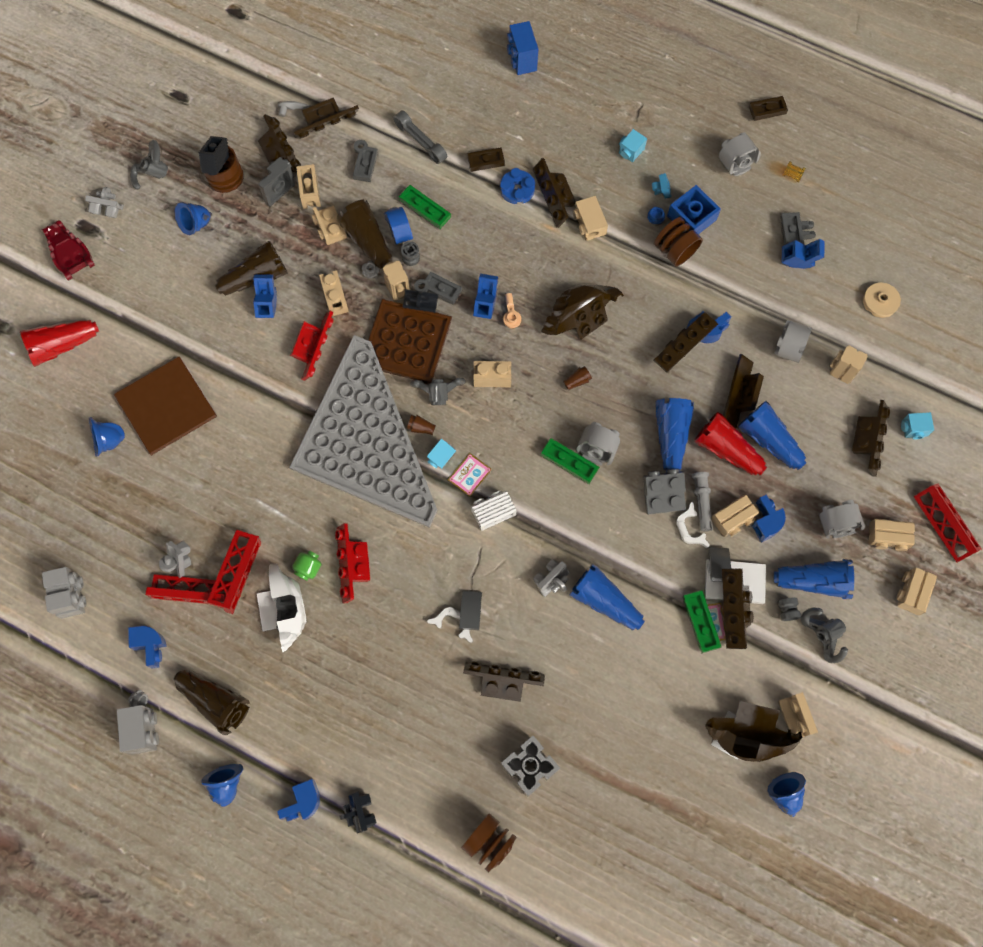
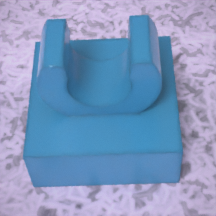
(662, 186)

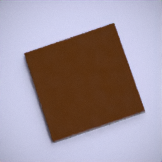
(409, 340)
(165, 405)

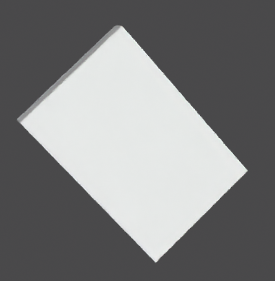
(753, 576)

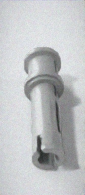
(702, 492)

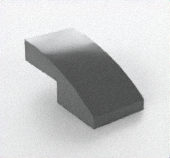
(719, 559)
(286, 608)
(470, 610)

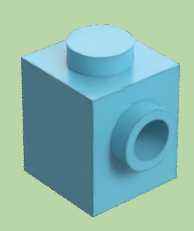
(632, 145)
(917, 425)
(440, 454)

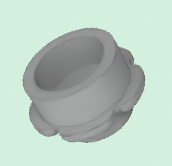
(370, 274)
(138, 698)

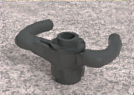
(149, 165)
(437, 389)
(827, 633)

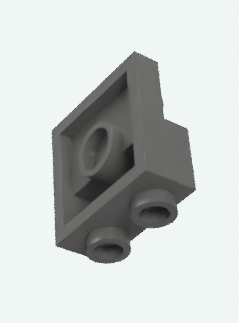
(277, 182)
(664, 491)

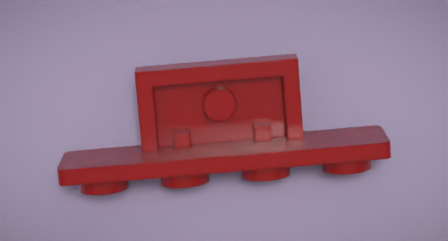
(309, 343)
(352, 562)

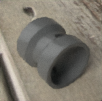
(410, 253)
(789, 609)

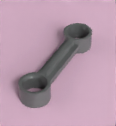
(405, 123)

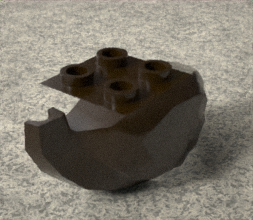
(581, 309)
(752, 733)

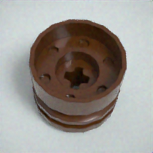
(229, 176)
(678, 241)
(489, 843)

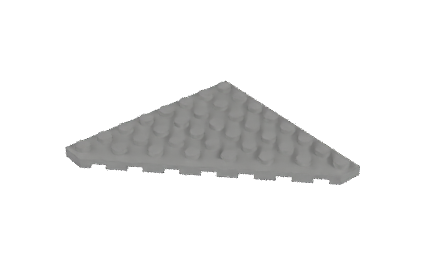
(362, 442)

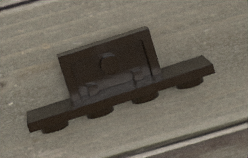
(323, 114)
(275, 144)
(555, 192)
(685, 342)
(743, 391)
(870, 435)
(736, 608)
(503, 682)

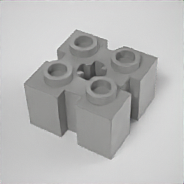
(64, 592)
(543, 766)

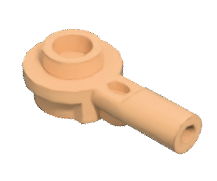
(511, 318)

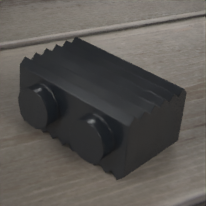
(213, 155)

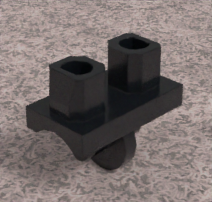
(420, 301)
(361, 821)

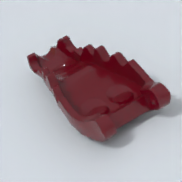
(66, 250)

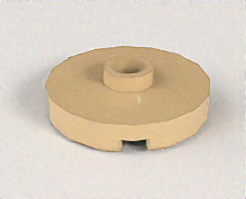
(877, 306)

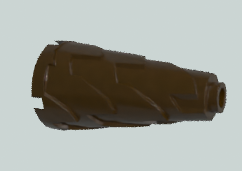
(365, 232)
(261, 262)
(215, 703)

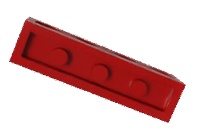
(953, 517)
(241, 574)
(188, 595)

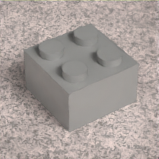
(137, 730)

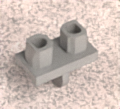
(96, 204)
(176, 558)
(554, 580)

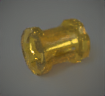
(794, 171)

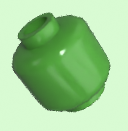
(306, 565)

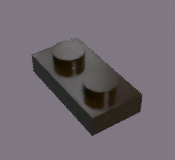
(768, 108)
(486, 159)

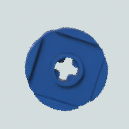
(521, 178)

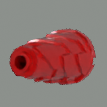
(48, 342)
(729, 444)

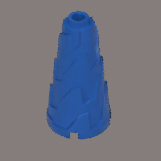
(673, 429)
(771, 433)
(825, 578)
(604, 597)

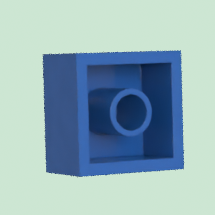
(522, 48)
(695, 209)

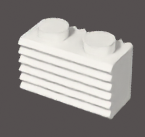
(493, 510)

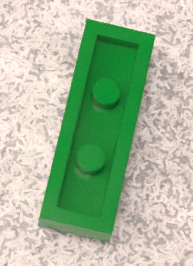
(425, 206)
(570, 461)
(701, 621)

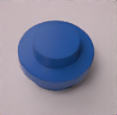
(656, 215)

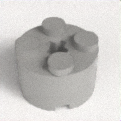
(739, 154)
(793, 341)
(599, 444)
(841, 520)

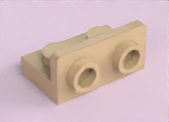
(328, 224)
(798, 715)

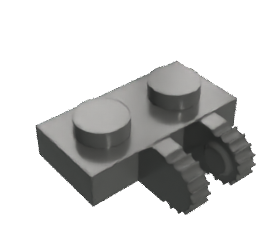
(793, 226)

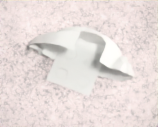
(281, 586)

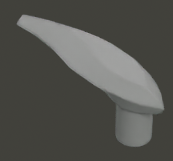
(290, 105)

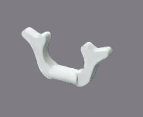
(683, 531)
(454, 613)

